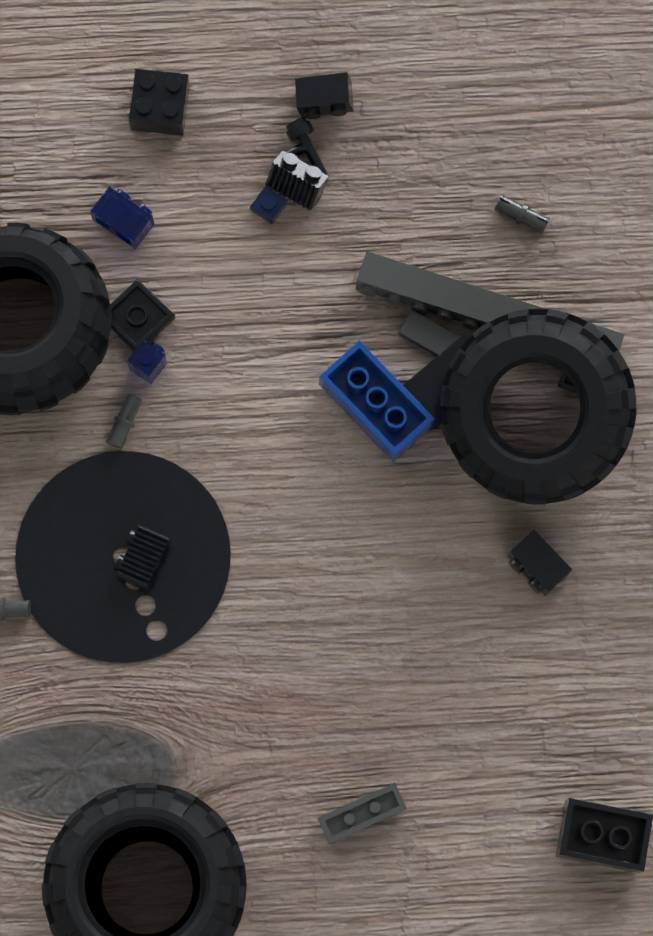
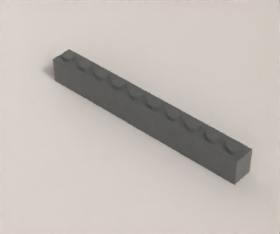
(441, 294)

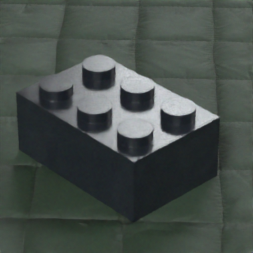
(604, 835)

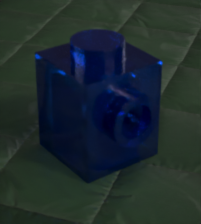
(147, 361)

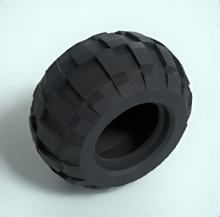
(80, 326)
(604, 394)
(143, 815)

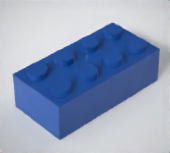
(376, 401)

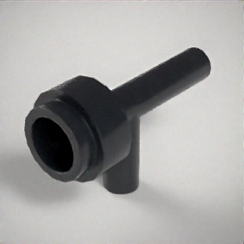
(299, 130)

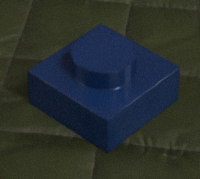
(268, 205)

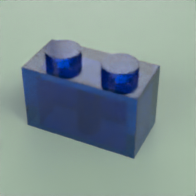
(123, 217)

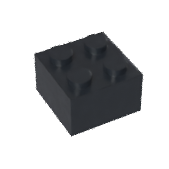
(159, 102)

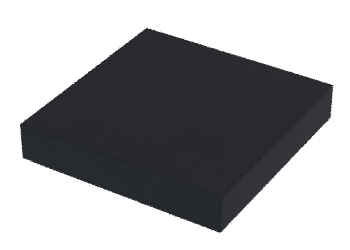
(139, 315)

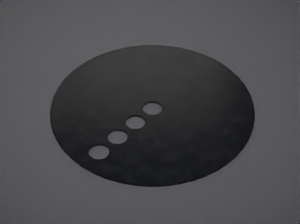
(70, 546)

